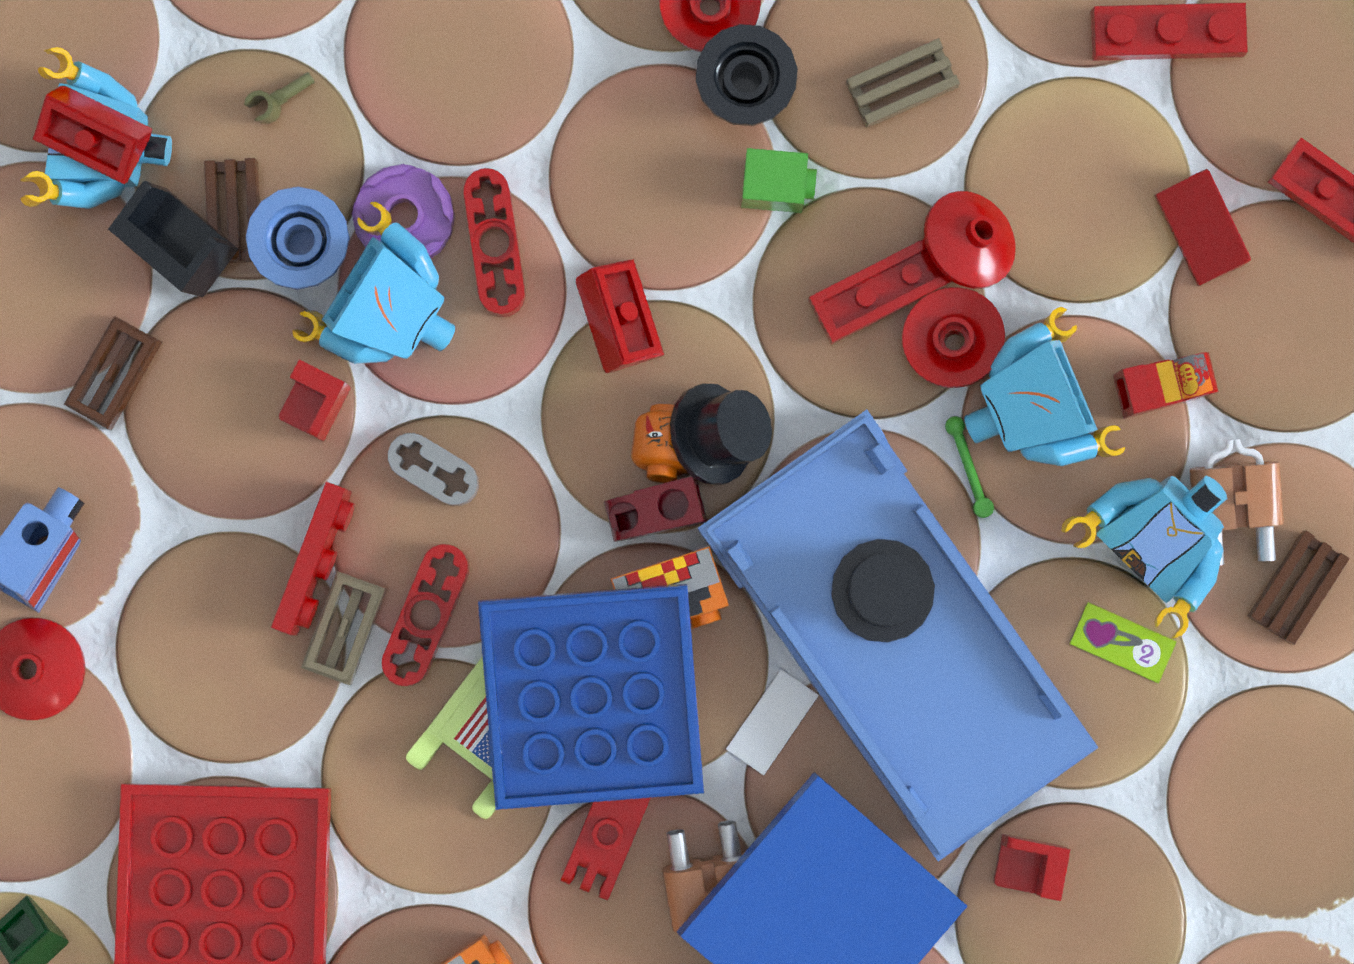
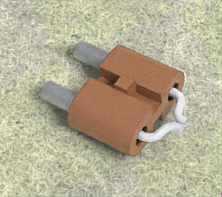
(1252, 495)
(691, 881)

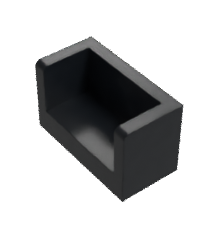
(173, 239)

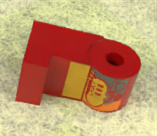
(1164, 384)

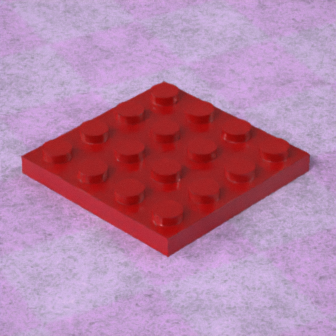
(222, 874)

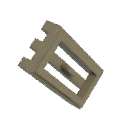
(941, 65)
(329, 669)

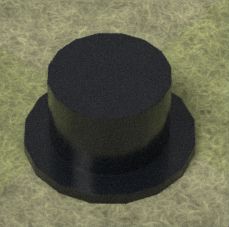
(746, 75)
(718, 432)
(882, 590)

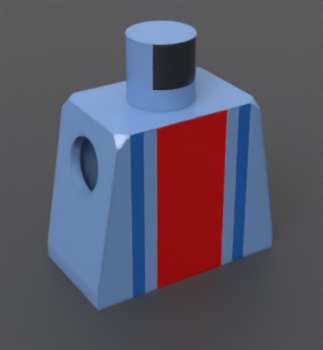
(30, 569)

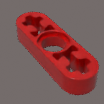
(474, 208)
(422, 655)

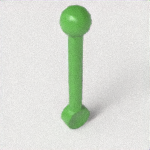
(982, 506)

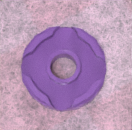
(413, 186)

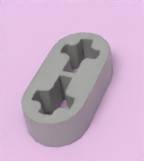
(426, 480)

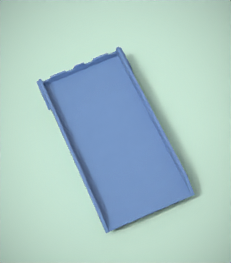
(946, 717)

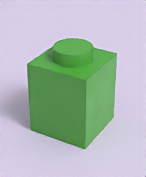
(777, 180)

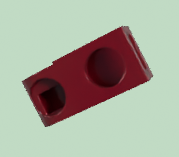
(656, 509)

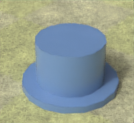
(297, 238)

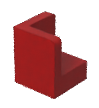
(313, 400)
(1032, 866)

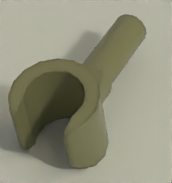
(277, 98)

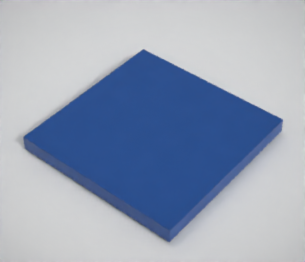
(591, 696)
(822, 892)

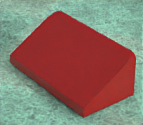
(91, 133)
(1203, 227)
(618, 315)

